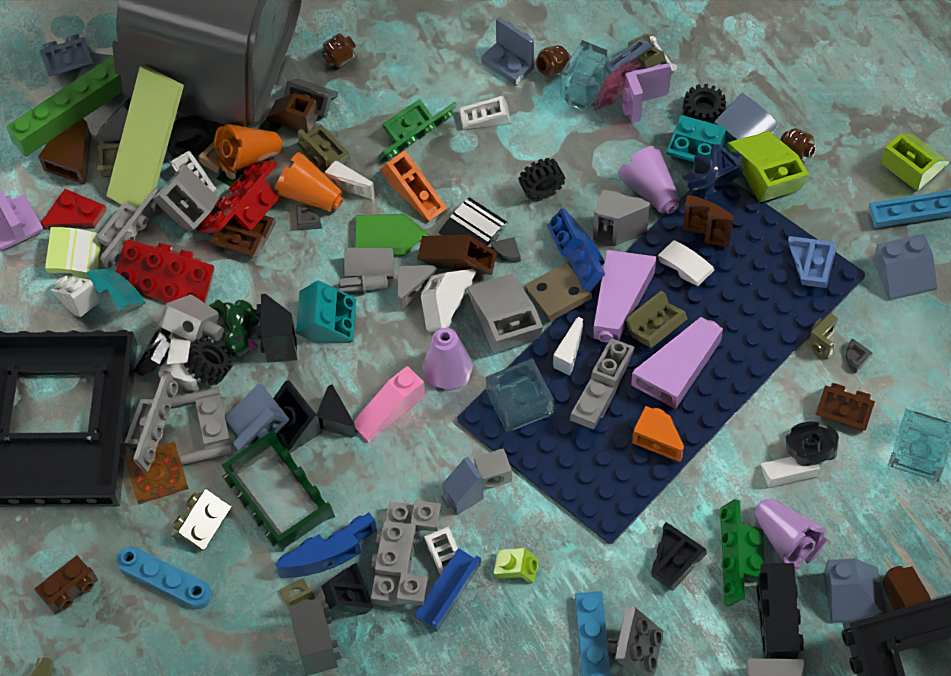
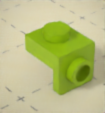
(516, 563)

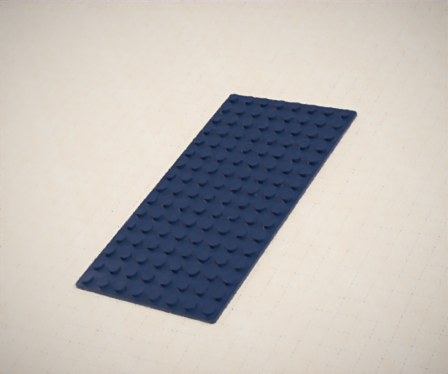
(763, 321)

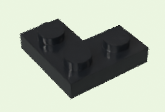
(155, 352)

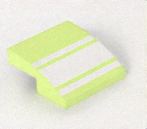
(72, 251)

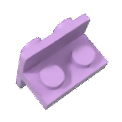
(16, 220)

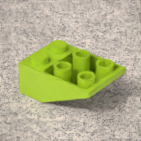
(769, 165)

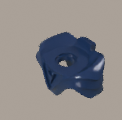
(714, 173)

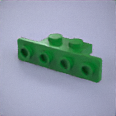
(409, 123)
(740, 552)

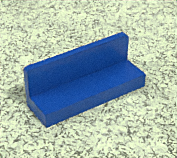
(448, 589)

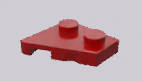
(74, 211)

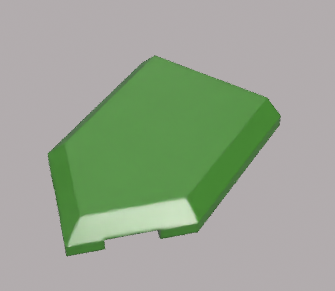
(388, 231)

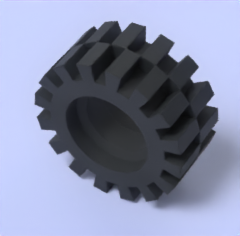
(704, 95)
(541, 179)
(208, 361)

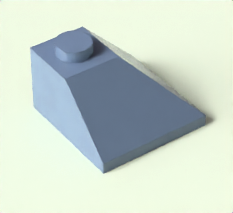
(852, 589)

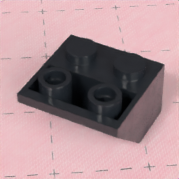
(276, 331)

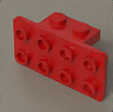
(246, 202)
(164, 272)

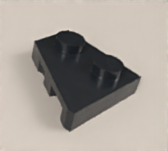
(675, 557)
(347, 592)

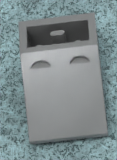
(505, 312)

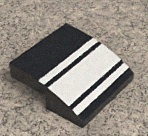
(475, 221)

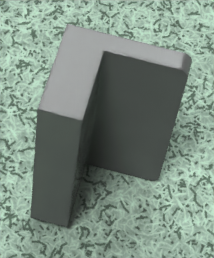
(320, 94)

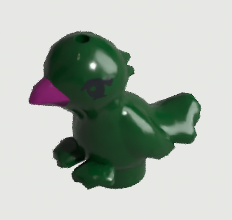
(238, 320)

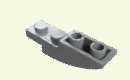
(603, 384)

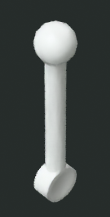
(654, 42)

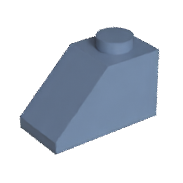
(463, 487)

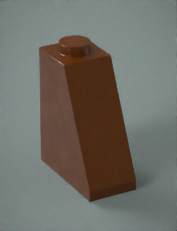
(68, 153)
(457, 253)
(904, 587)

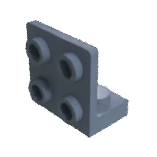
(511, 54)
(66, 56)
(255, 417)

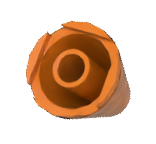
(244, 146)
(308, 185)

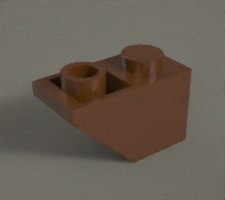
(294, 112)

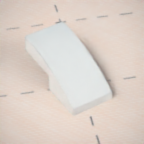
(687, 262)

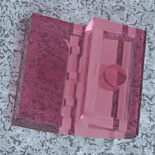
(614, 85)

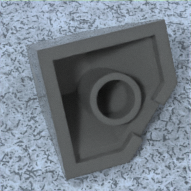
(115, 124)

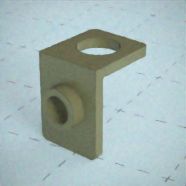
(306, 595)

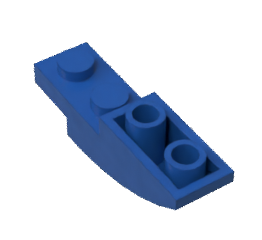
(578, 247)
(320, 555)

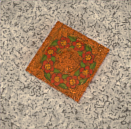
(162, 479)

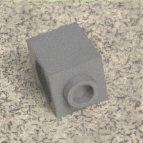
(494, 468)

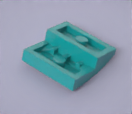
(120, 289)

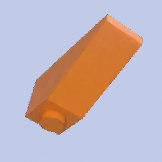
(413, 186)

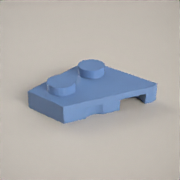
(812, 260)

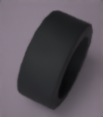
(188, 126)

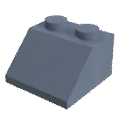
(905, 266)

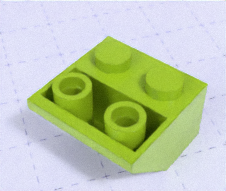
(912, 160)

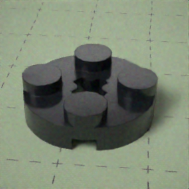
(823, 447)

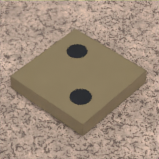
(557, 292)

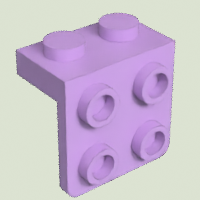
(643, 86)

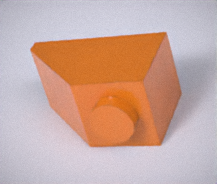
(657, 433)

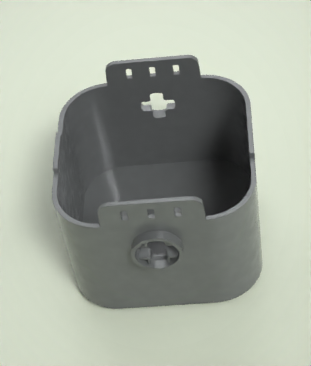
(216, 48)

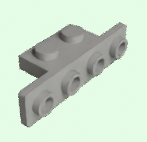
(125, 226)
(150, 420)

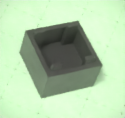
(313, 636)

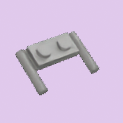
(212, 424)

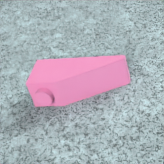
(390, 403)

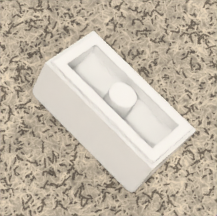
(787, 471)

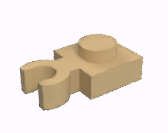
(208, 159)

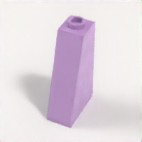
(621, 291)
(677, 364)

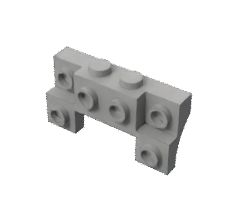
(395, 555)

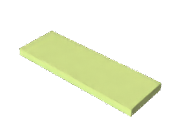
(144, 137)

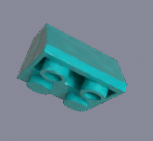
(695, 137)
(325, 314)

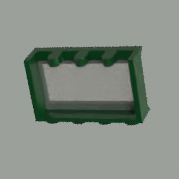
(276, 491)

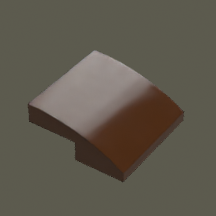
(708, 219)
(243, 241)

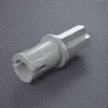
(363, 283)

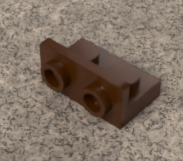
(845, 407)
(66, 585)

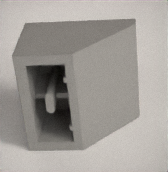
(186, 199)
(619, 218)

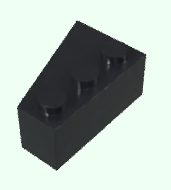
(778, 611)

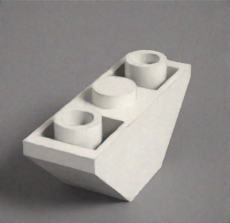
(76, 294)
(443, 296)

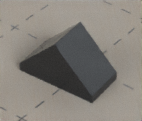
(334, 415)

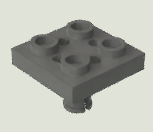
(637, 644)

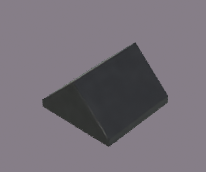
(302, 422)

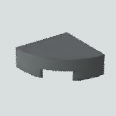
(307, 219)
(507, 249)
(857, 355)

